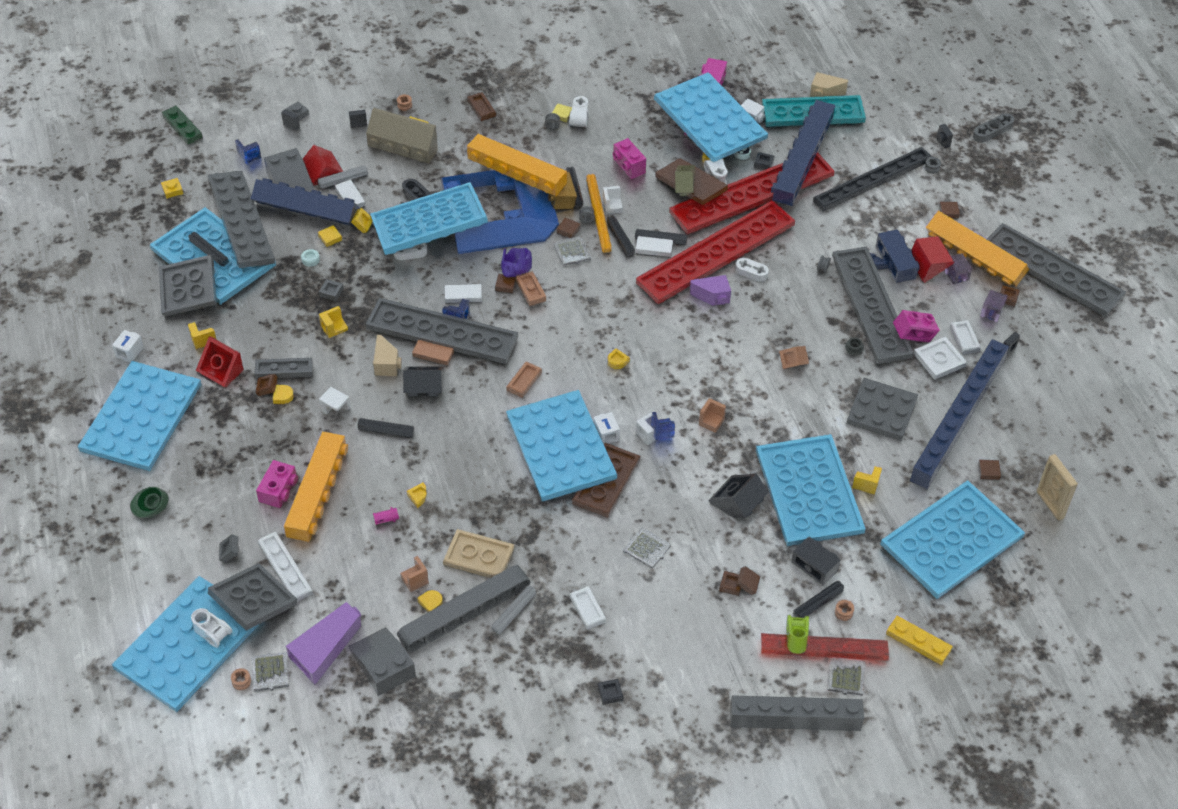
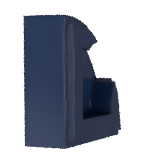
(879, 262)

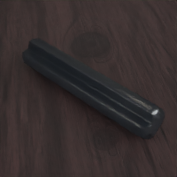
(579, 200)
(620, 235)
(676, 237)
(208, 249)
(385, 427)
(818, 600)

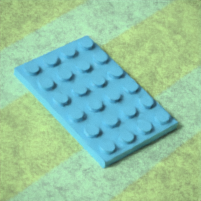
(710, 117)
(428, 218)
(176, 247)
(140, 415)
(561, 445)
(810, 490)
(952, 539)
(171, 657)

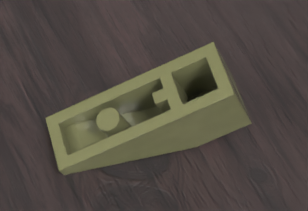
(685, 179)

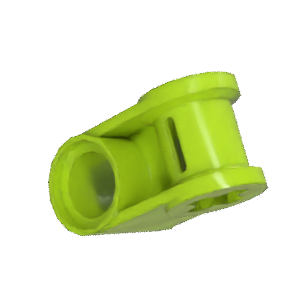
(797, 633)

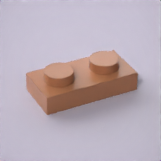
(531, 288)

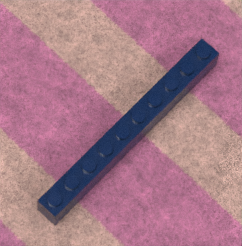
(959, 414)

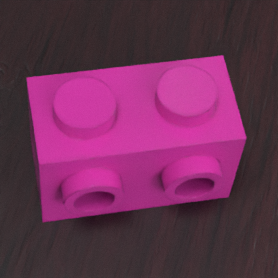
(629, 158)
(916, 326)
(276, 484)

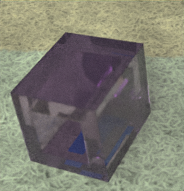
(960, 270)
(993, 305)

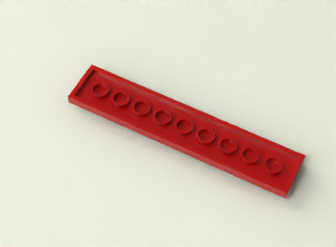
(741, 197)
(715, 252)

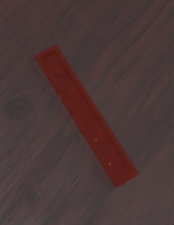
(828, 647)

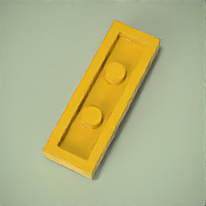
(919, 640)

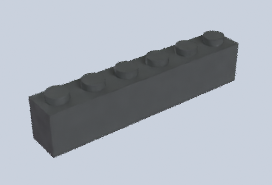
(796, 713)

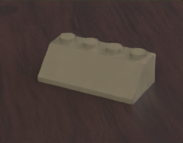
(402, 135)

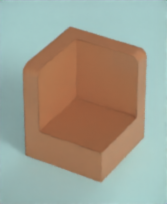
(794, 357)
(712, 415)
(415, 576)

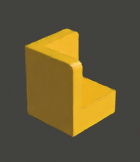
(332, 322)
(200, 337)
(867, 482)

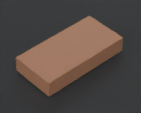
(433, 352)
(524, 379)

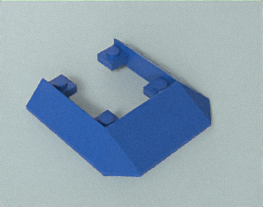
(527, 225)

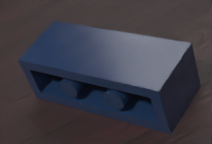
(898, 255)

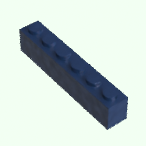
(304, 202)

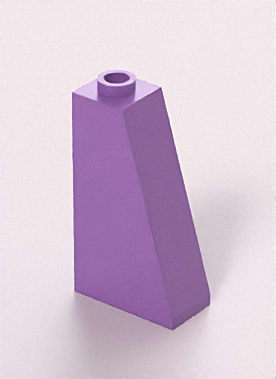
(322, 643)

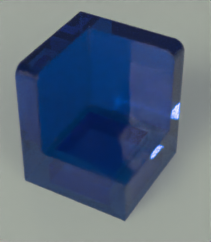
(249, 152)
(461, 311)
(662, 428)

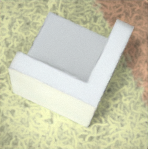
(611, 200)
(333, 400)
(644, 429)

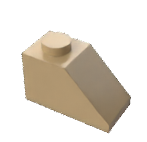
(828, 85)
(386, 358)

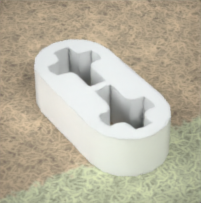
(412, 253)
(752, 269)

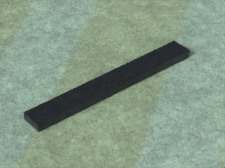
(871, 179)

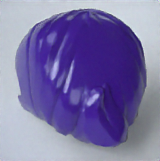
(516, 262)

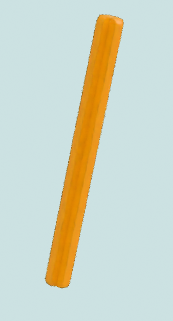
(599, 213)

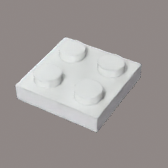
(940, 358)

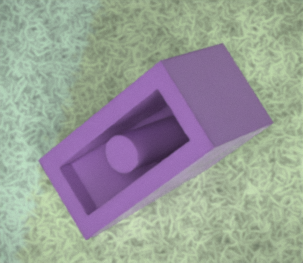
(711, 290)

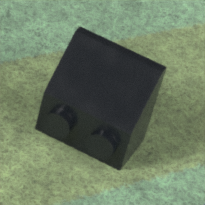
(423, 380)
(739, 495)

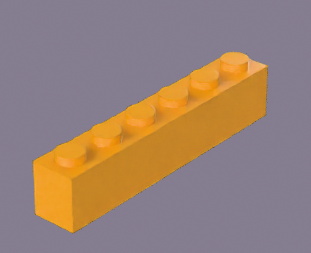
(517, 164)
(978, 249)
(316, 487)

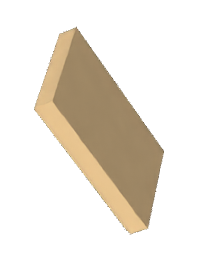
(1056, 487)
(478, 554)

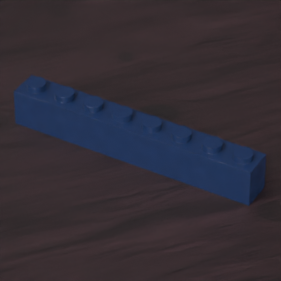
(803, 152)

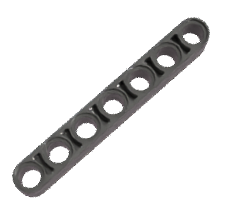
(463, 608)

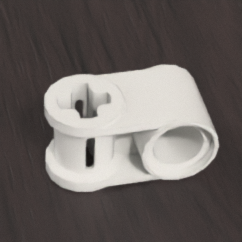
(579, 112)
(716, 169)
(213, 628)

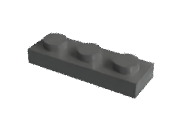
(284, 367)

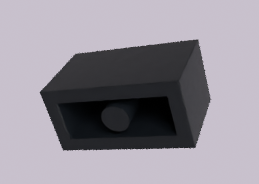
(816, 560)

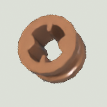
(408, 102)
(844, 604)
(241, 672)

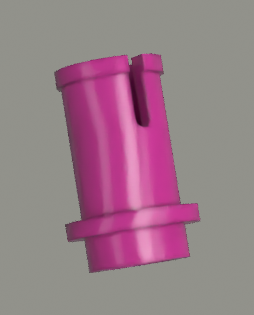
(386, 516)

